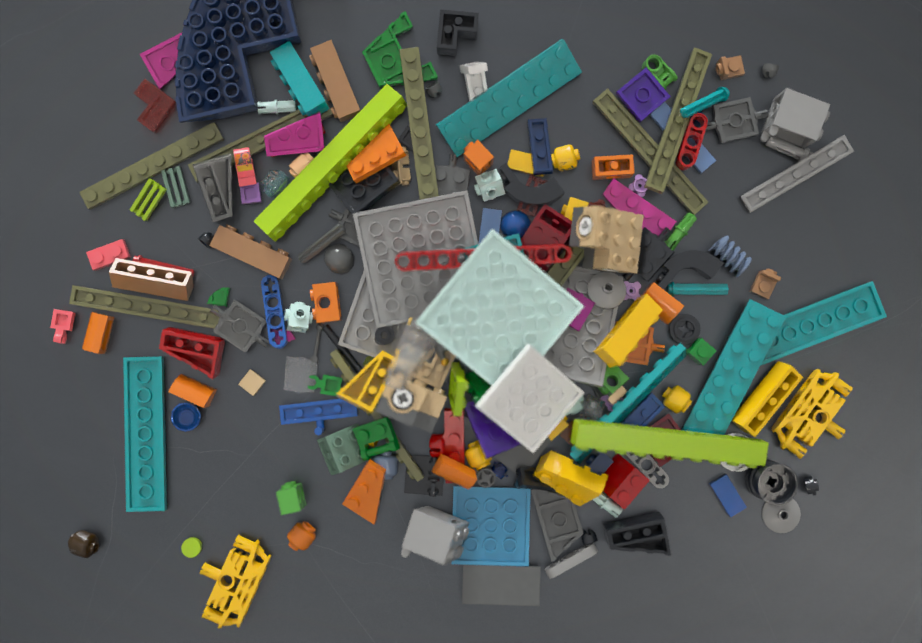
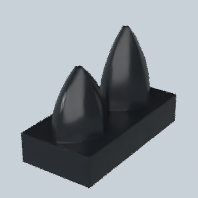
(527, 480)

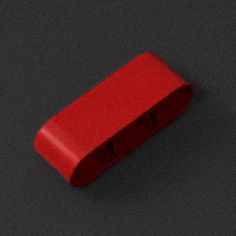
(697, 135)

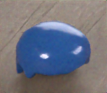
(514, 223)
(185, 416)

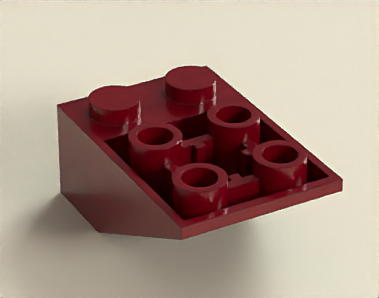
(547, 228)

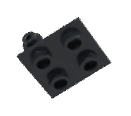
(430, 484)

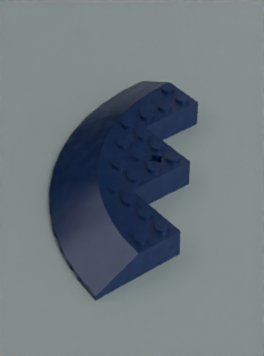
(213, 52)

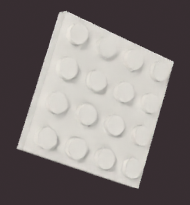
(530, 398)

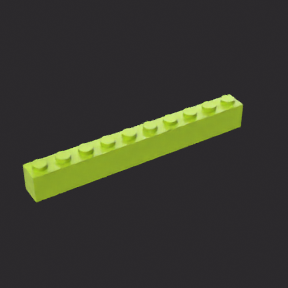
(330, 163)
(668, 442)

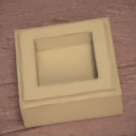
(252, 382)
(616, 396)

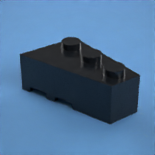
(638, 533)

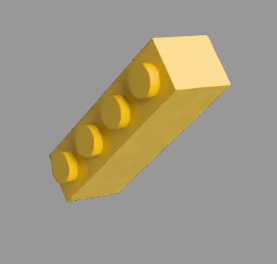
(629, 331)
(767, 398)

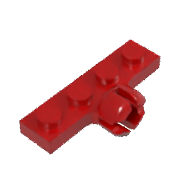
(452, 441)

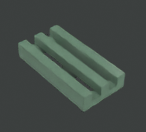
(171, 171)

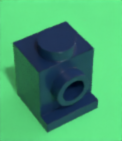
(599, 462)

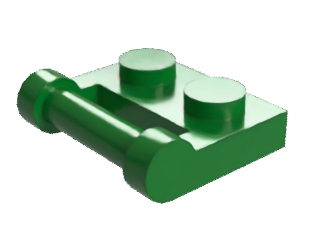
(373, 432)

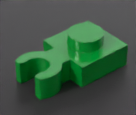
(329, 385)

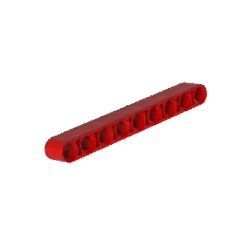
(531, 250)

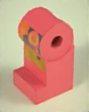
(244, 167)

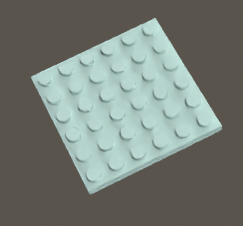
(498, 308)

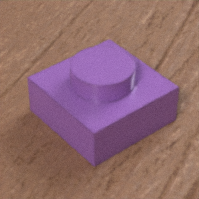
(251, 194)

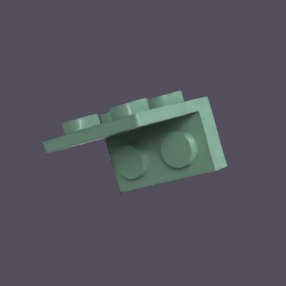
(341, 450)

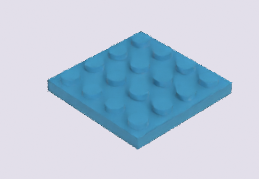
(496, 525)

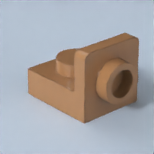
(730, 67)
(765, 283)

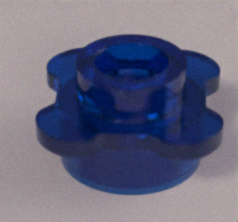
(499, 469)

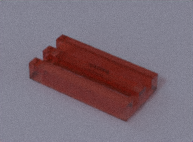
(537, 180)

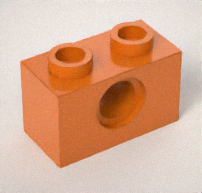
(477, 157)
(612, 167)
(329, 291)

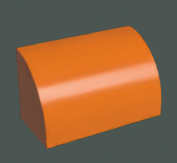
(669, 304)
(98, 333)
(193, 390)
(455, 472)

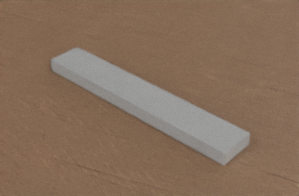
(797, 173)

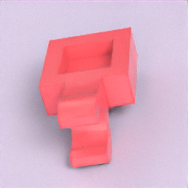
(62, 322)

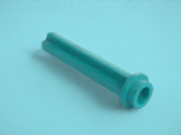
(721, 94)
(696, 289)

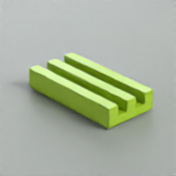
(139, 212)

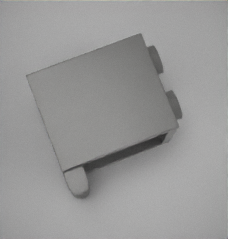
(795, 118)
(435, 535)

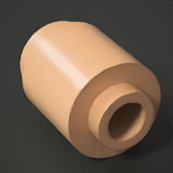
(299, 164)

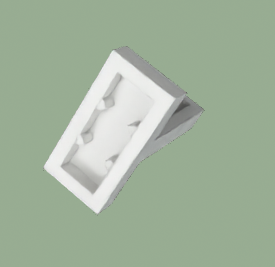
(475, 78)

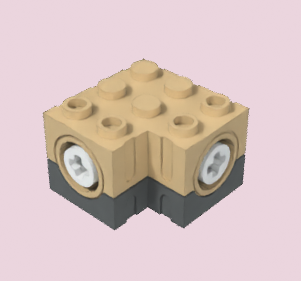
(608, 238)
(414, 405)

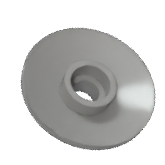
(602, 297)
(772, 516)

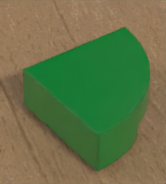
(220, 297)

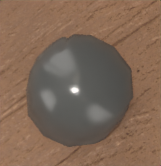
(339, 259)

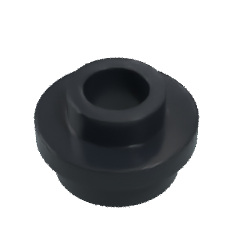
(389, 330)
(811, 485)

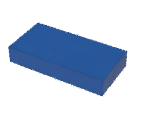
(727, 495)

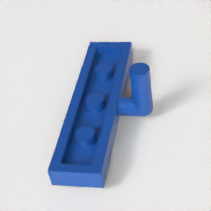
(316, 411)

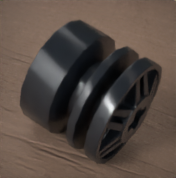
(778, 489)

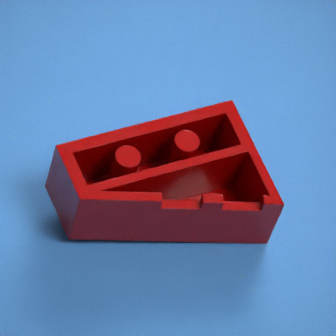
(194, 348)

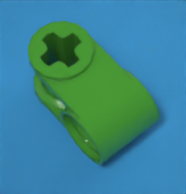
(661, 72)

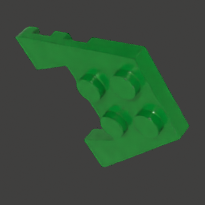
(384, 55)

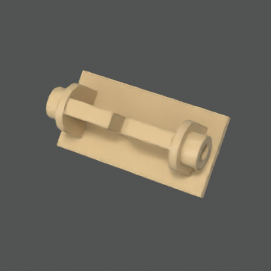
(401, 173)

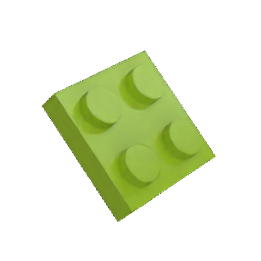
(456, 389)

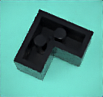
(454, 25)

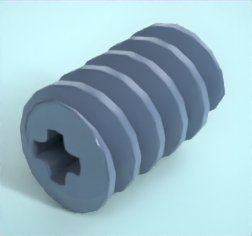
(731, 255)

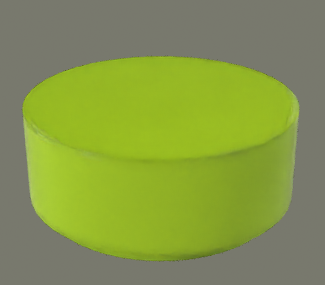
(191, 547)

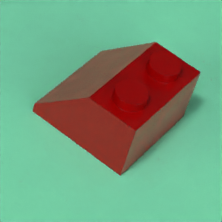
(623, 481)

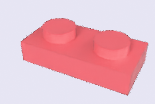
(106, 255)

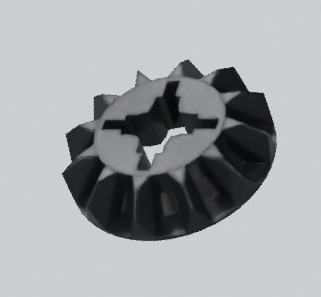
(692, 324)

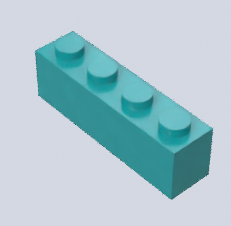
(299, 80)

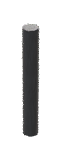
(343, 350)

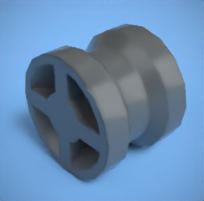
(485, 479)

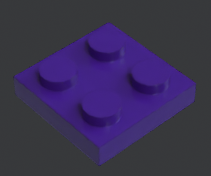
(643, 94)

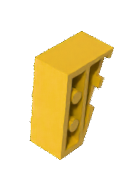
(368, 384)
(569, 479)

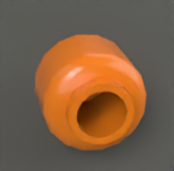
(301, 536)

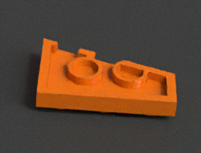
(376, 155)
(366, 492)

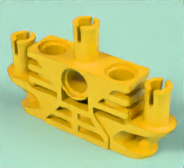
(801, 417)
(246, 588)

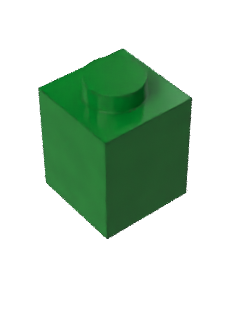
(700, 351)

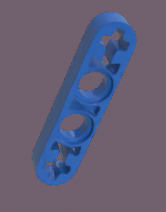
(272, 312)

